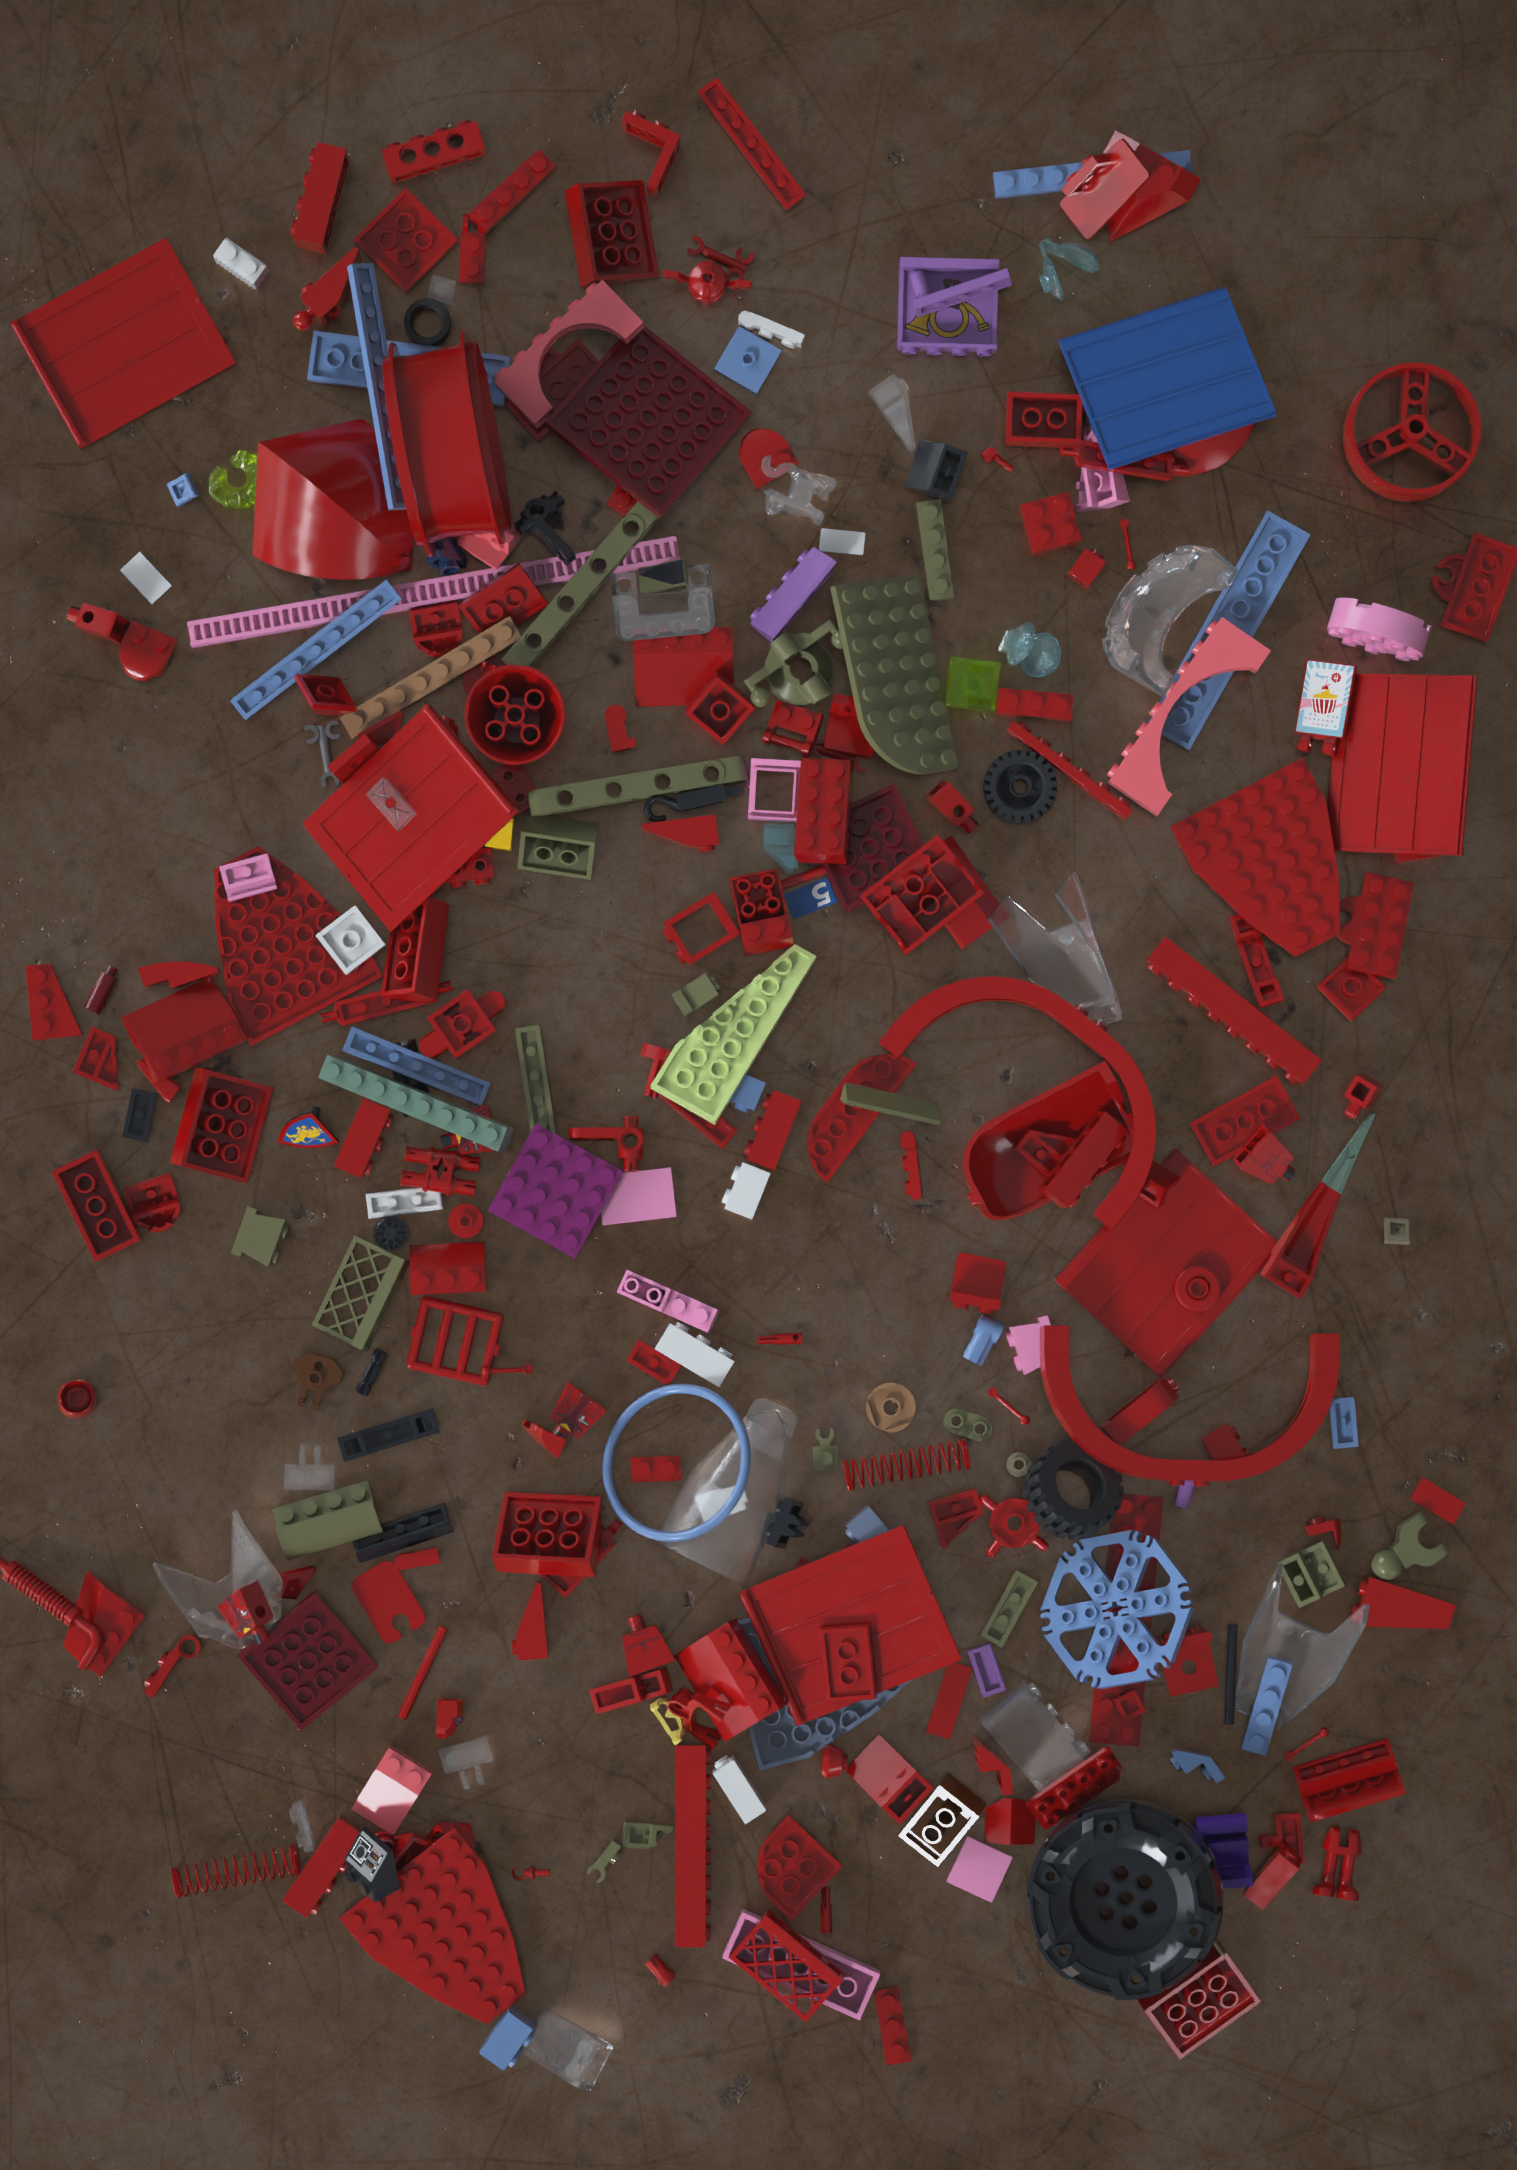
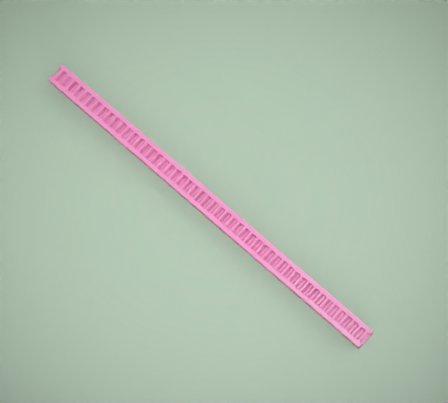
(413, 594)

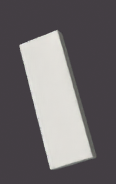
(402, 1202)

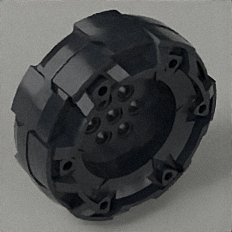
(1106, 1950)

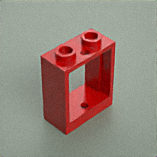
(724, 918)

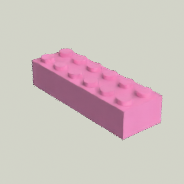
(847, 1998)

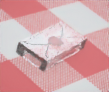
(391, 803)

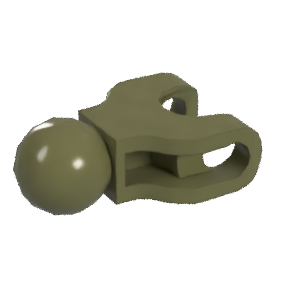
(1407, 1550)

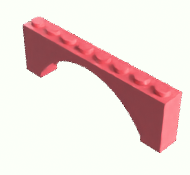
(1222, 652)

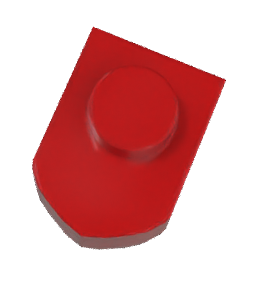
(1319, 1525)

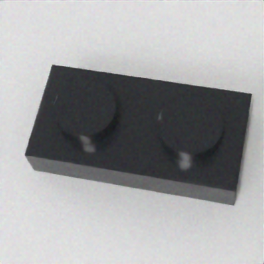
(139, 1115)

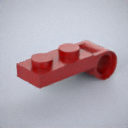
(168, 1662)

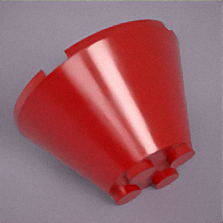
(514, 714)

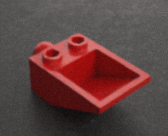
(327, 295)

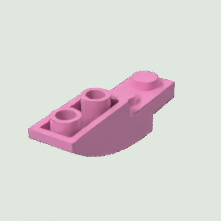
(668, 1301)

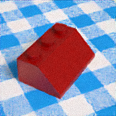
(448, 1268)

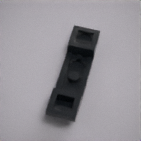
(388, 1435)

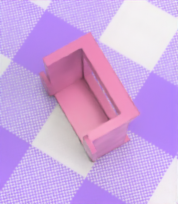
(772, 765)

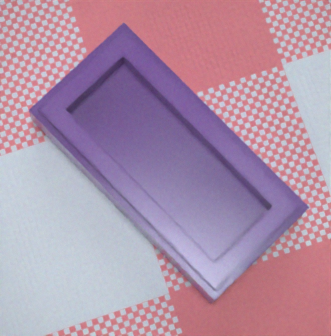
(986, 1669)

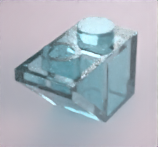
(779, 845)

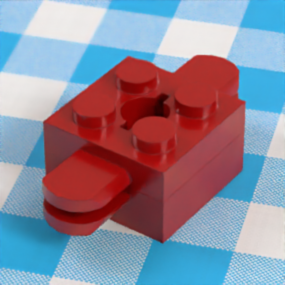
(462, 1024)

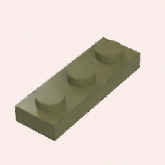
(1009, 1608)

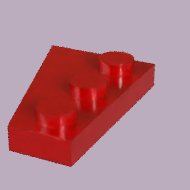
(48, 1006)

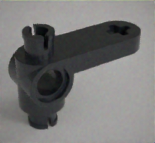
(540, 525)

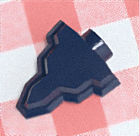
(448, 557)

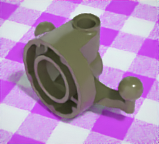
(778, 673)

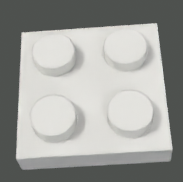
(350, 940)

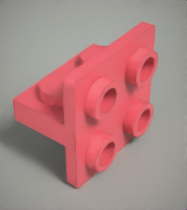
(487, 547)

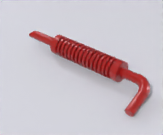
(54, 1603)

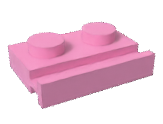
(248, 877)

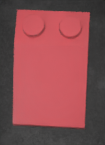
(392, 1790)

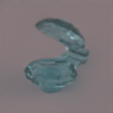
(1075, 253)
(1036, 653)

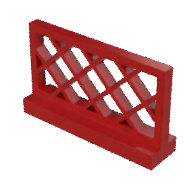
(805, 1954)

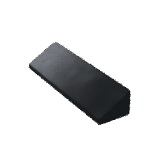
(405, 1533)

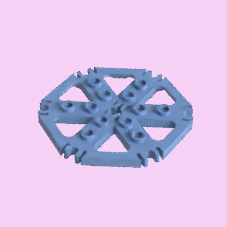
(1129, 1627)

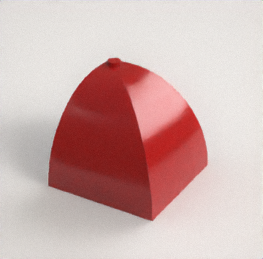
(327, 506)

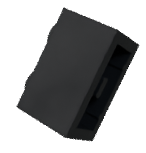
(936, 470)

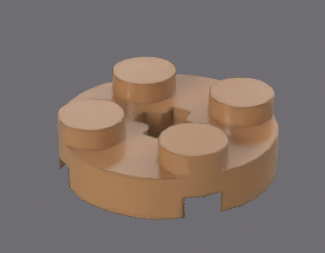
(897, 1394)

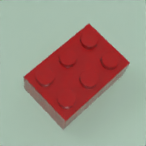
(1043, 419)

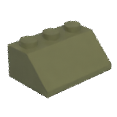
(558, 846)

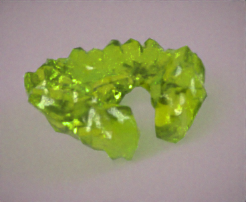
(231, 496)

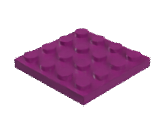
(555, 1191)

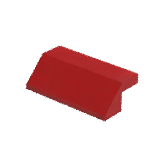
(974, 920)
(989, 1760)
(1348, 1780)

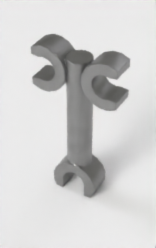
(323, 734)

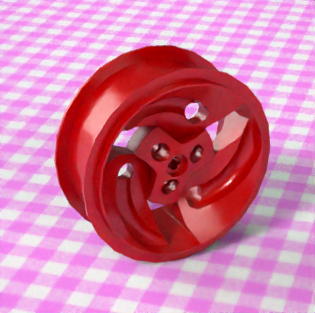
(446, 443)

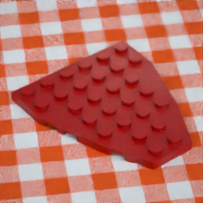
(1271, 857)
(272, 958)
(445, 1930)

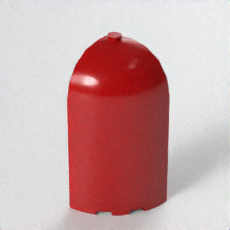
(1007, 1183)

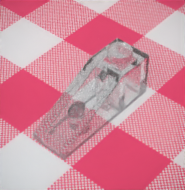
(894, 404)

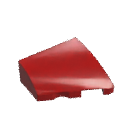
(547, 1439)

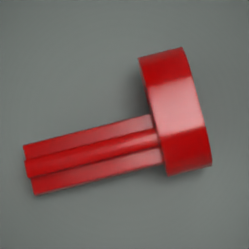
(659, 1057)

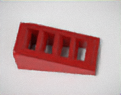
(168, 1088)

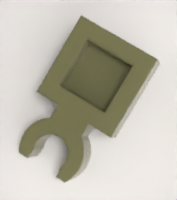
(826, 1455)

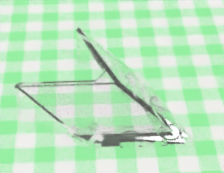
(200, 1596)

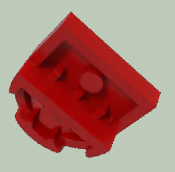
(757, 445)
(436, 627)
(145, 652)
(153, 1203)

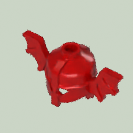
(710, 291)

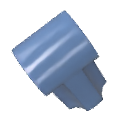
(985, 1334)

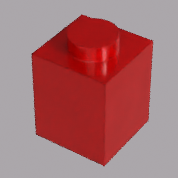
(1087, 567)

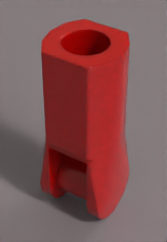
(418, 1558)

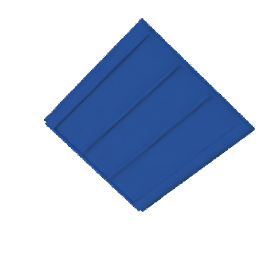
(1167, 378)

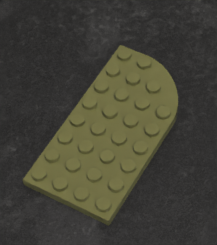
(895, 673)

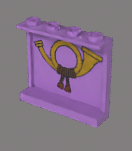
(958, 328)

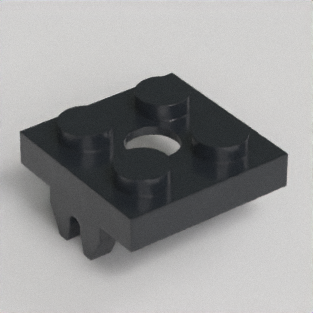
(786, 1523)

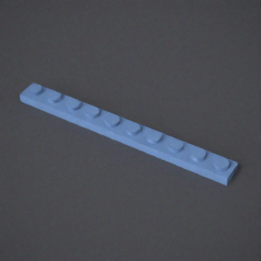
(373, 349)

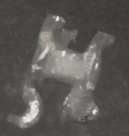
(800, 493)

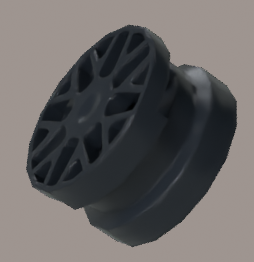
(390, 1233)

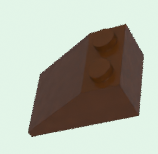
(943, 1819)

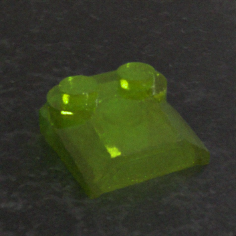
(972, 684)

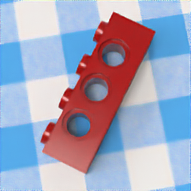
(447, 156)

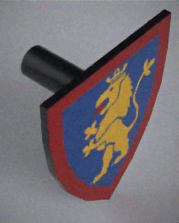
(307, 1131)

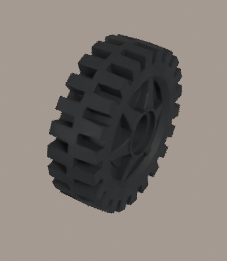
(1016, 806)

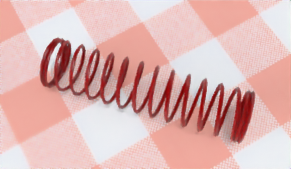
(963, 1444)
(177, 1886)

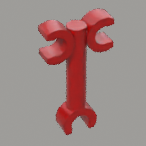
(737, 266)
(819, 749)

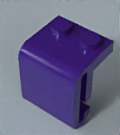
(1229, 1845)

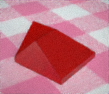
(326, 694)

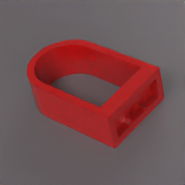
(1141, 1410)

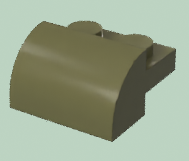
(1312, 1573)

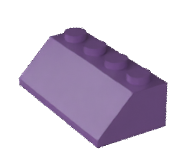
(793, 594)

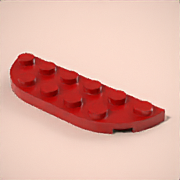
(841, 1126)

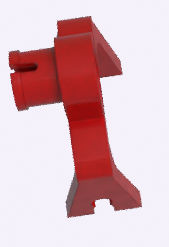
(685, 1705)

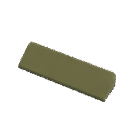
(890, 1103)

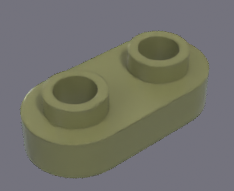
(968, 1424)

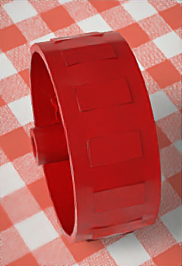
(1412, 430)

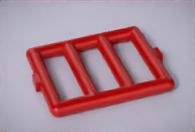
(449, 1309)

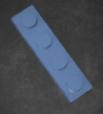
(1267, 1705)

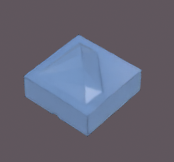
(183, 489)

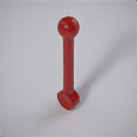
(1124, 524)
(527, 1369)
(992, 1392)
(1289, 1756)

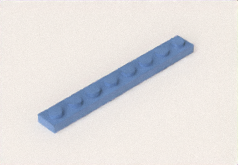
(1053, 178)
(316, 649)

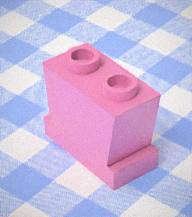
(1027, 1344)

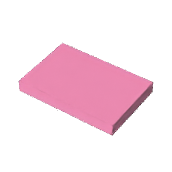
(641, 1197)

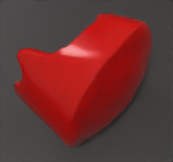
(77, 1399)

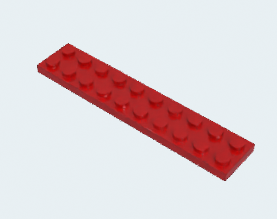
(1106, 1725)

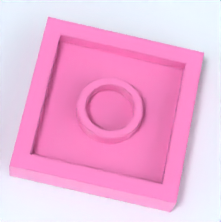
(979, 1869)

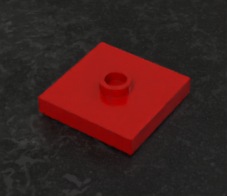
(1350, 990)

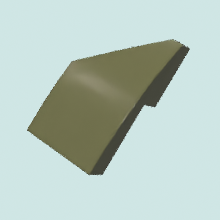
(643, 1834)

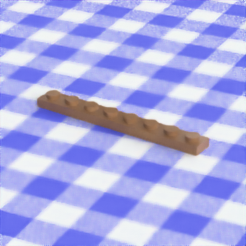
(432, 676)

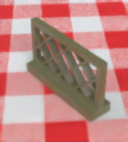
(376, 1308)

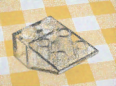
(567, 2050)

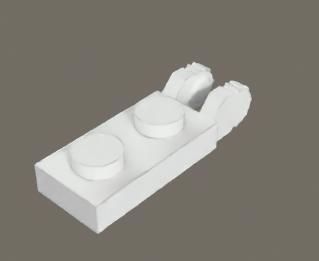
(769, 329)

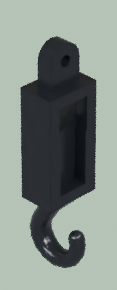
(692, 800)

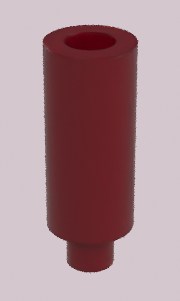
(101, 990)

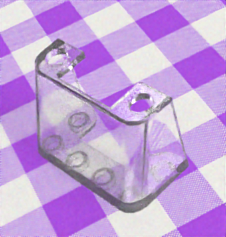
(663, 612)
(1034, 1735)

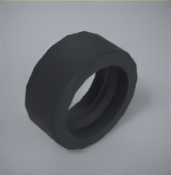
(419, 305)

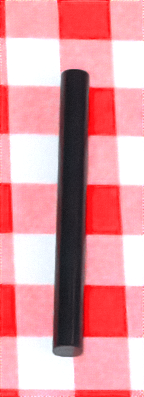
(1230, 1674)

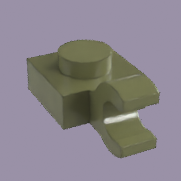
(610, 1855)

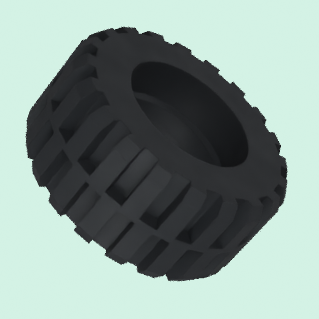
(1053, 1510)

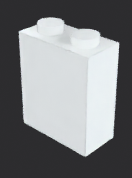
(738, 1788)

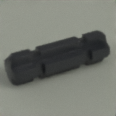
(371, 1372)

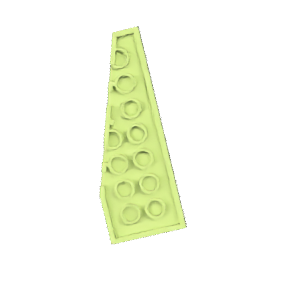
(718, 1053)

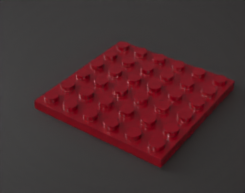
(648, 419)

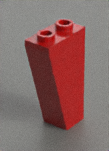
(1402, 1607)

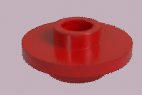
(465, 1221)

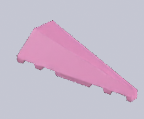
(1097, 487)

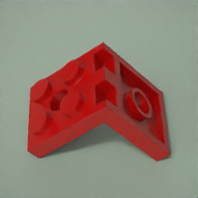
(659, 135)
(353, 758)
(1194, 1647)

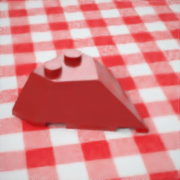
(1162, 192)

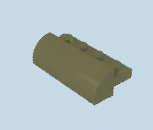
(327, 1520)

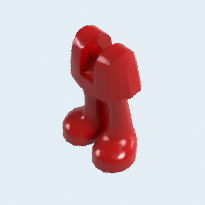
(1345, 1888)

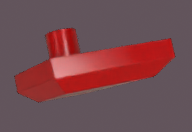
(295, 1581)

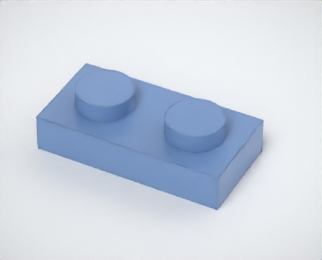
(1343, 1423)

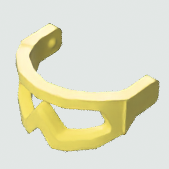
(676, 1735)

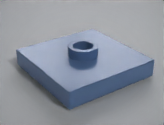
(747, 360)

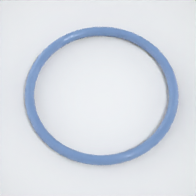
(736, 1493)

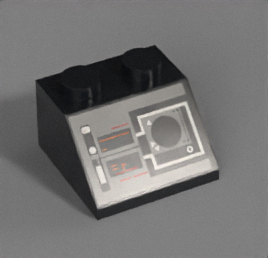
(371, 1866)

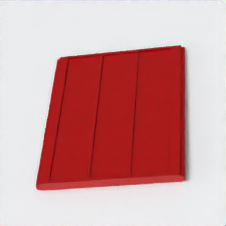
(123, 343)
(1404, 765)
(455, 817)
(1132, 1271)
(862, 1584)

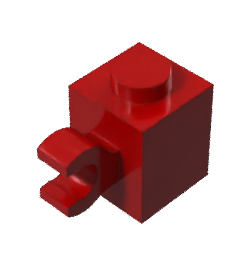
(1362, 1093)

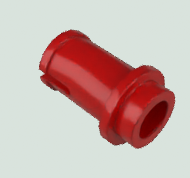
(661, 1972)

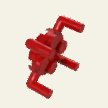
(1003, 1534)

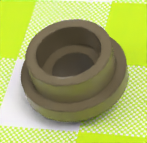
(1010, 1464)

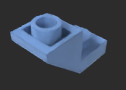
(1189, 1760)

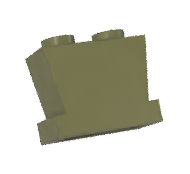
(696, 994)
(260, 1237)

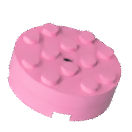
(1379, 629)

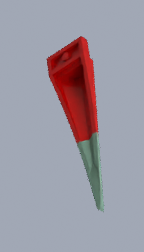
(1300, 1246)

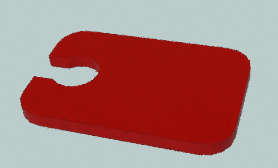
(385, 1594)

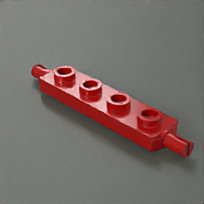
(1160, 466)
(373, 1006)

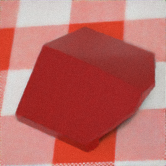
(1009, 1823)

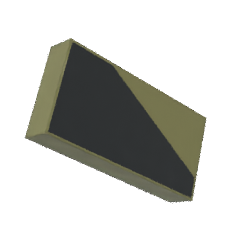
(663, 576)

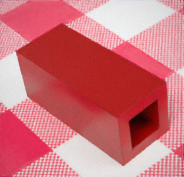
(1273, 1876)

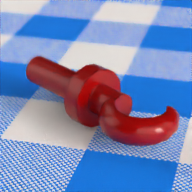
(531, 1873)

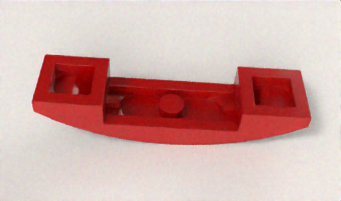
(1256, 962)

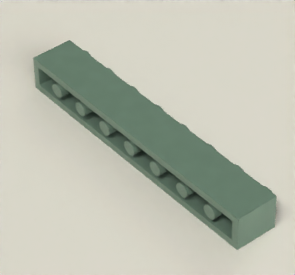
(416, 1103)

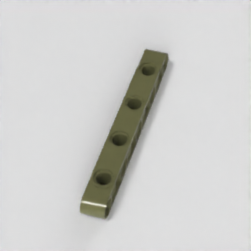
(581, 587)
(637, 786)

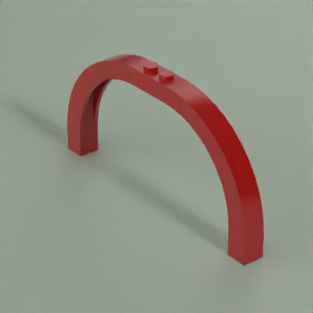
(1093, 1034)
(1057, 1381)

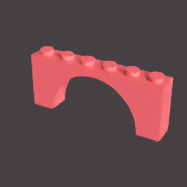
(596, 310)

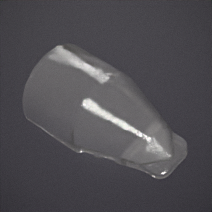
(740, 1538)

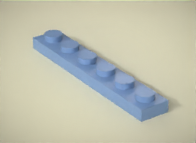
(416, 1066)

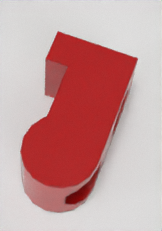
(615, 721)

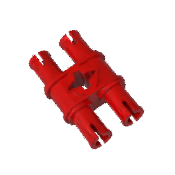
(433, 1159)

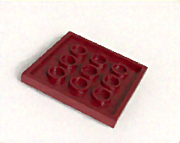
(878, 842)
(308, 1660)

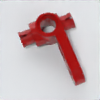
(629, 1155)

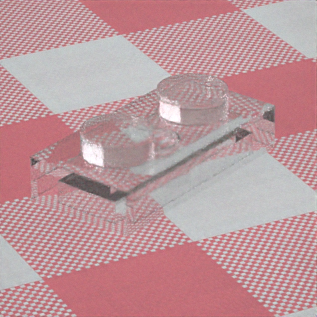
(305, 1836)

